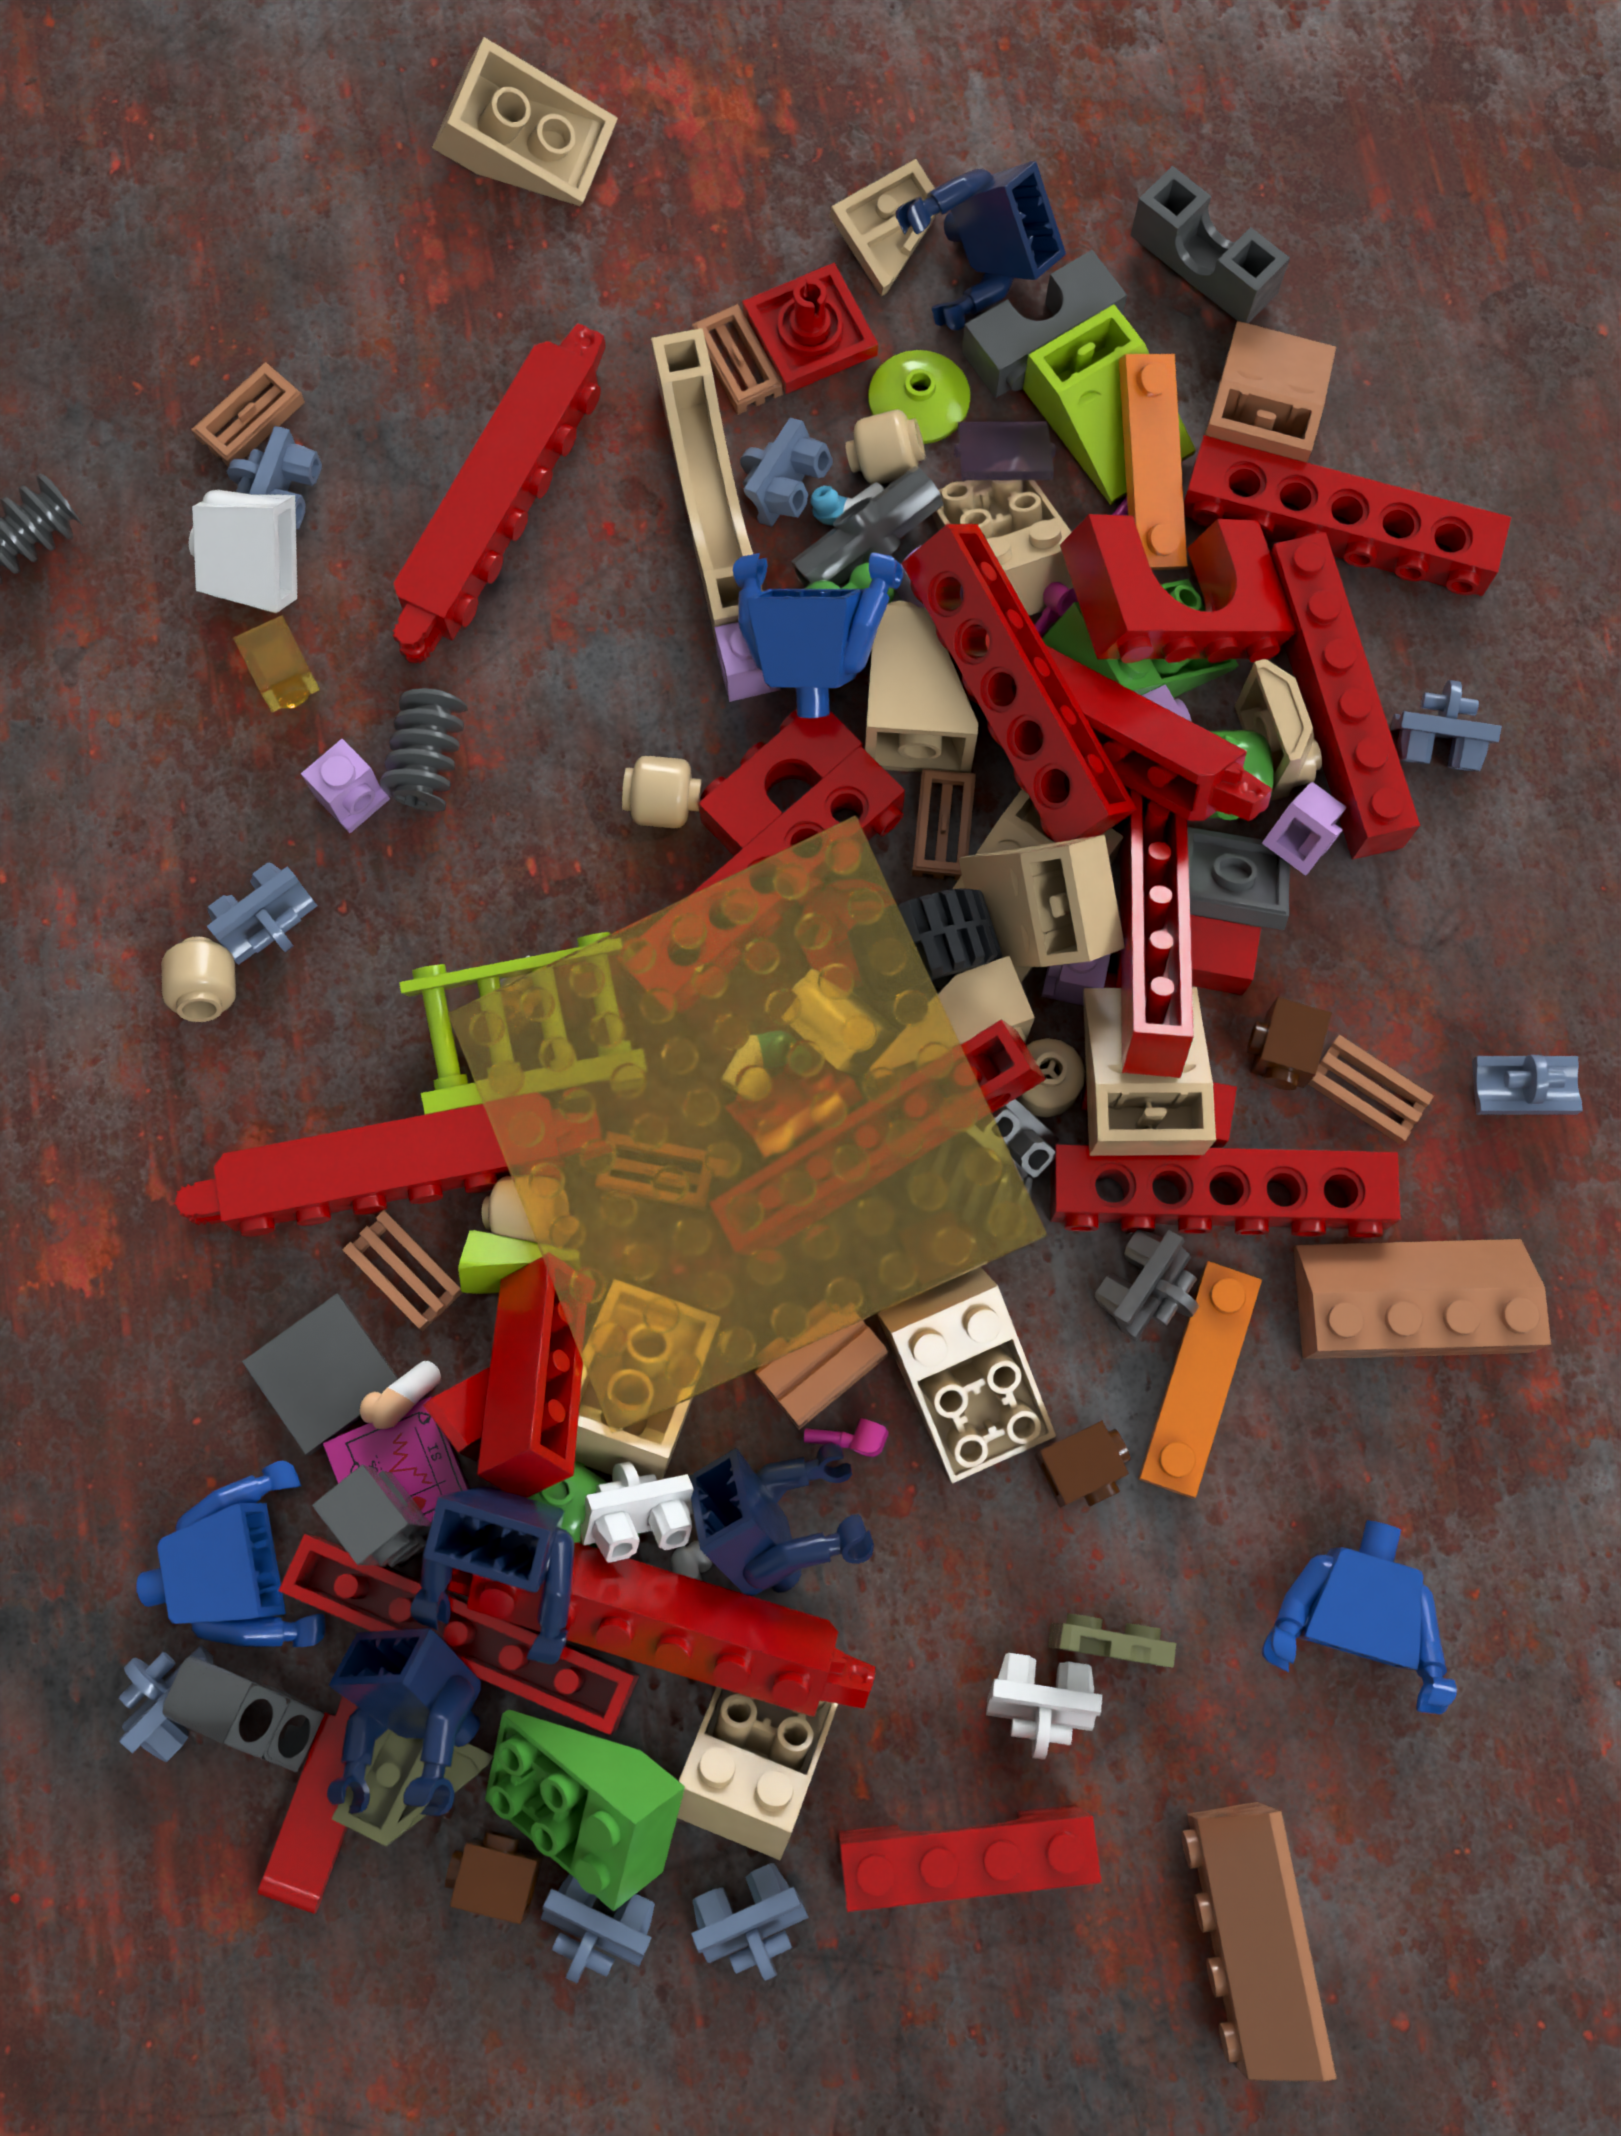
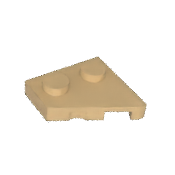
(871, 226)

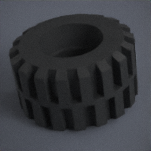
(951, 932)

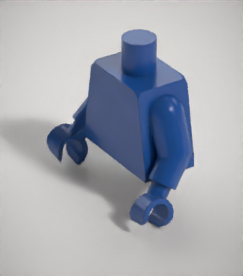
(812, 634)
(225, 1571)
(1368, 1610)

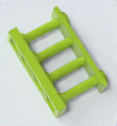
(452, 1087)

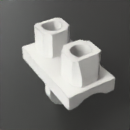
(634, 1507)
(1044, 1711)

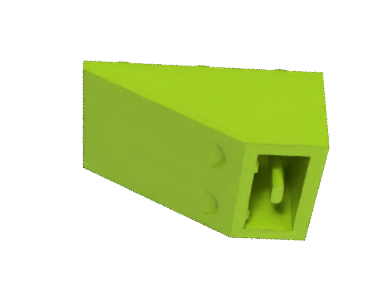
(1079, 395)

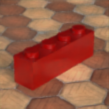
(531, 1388)

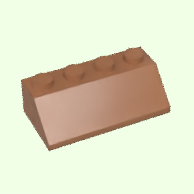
(1419, 1299)
(1258, 1944)

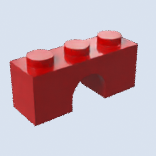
(804, 749)

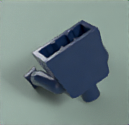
(1003, 228)
(748, 1531)
(506, 1542)
(417, 1691)

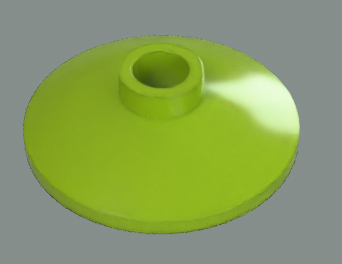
(937, 407)

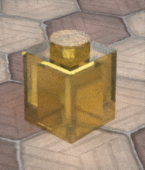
(277, 664)

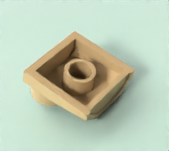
(1276, 710)

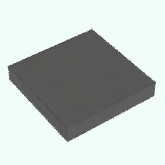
(1237, 879)
(320, 1373)

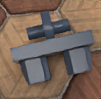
(276, 468)
(778, 471)
(1468, 738)
(261, 915)
(1526, 1085)
(147, 1724)
(725, 1932)
(621, 1936)

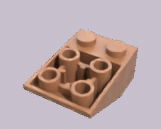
(1271, 391)

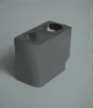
(214, 1701)

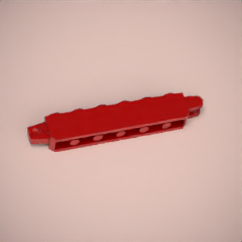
(495, 491)
(1159, 750)
(348, 1171)
(690, 1631)

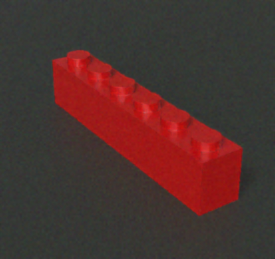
(1343, 701)
(1156, 941)
(492, 1648)

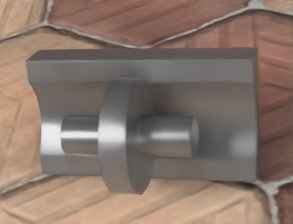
(1026, 1138)
(1158, 1289)

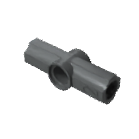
(869, 528)

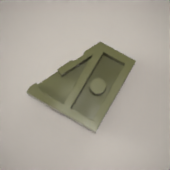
(1138, 1643)
(392, 1769)

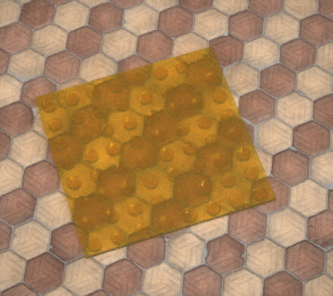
(742, 1126)

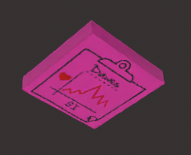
(411, 1450)

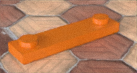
(1153, 456)
(1200, 1380)

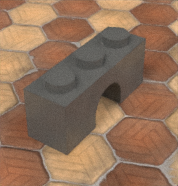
(1177, 229)
(1002, 339)
(374, 1518)

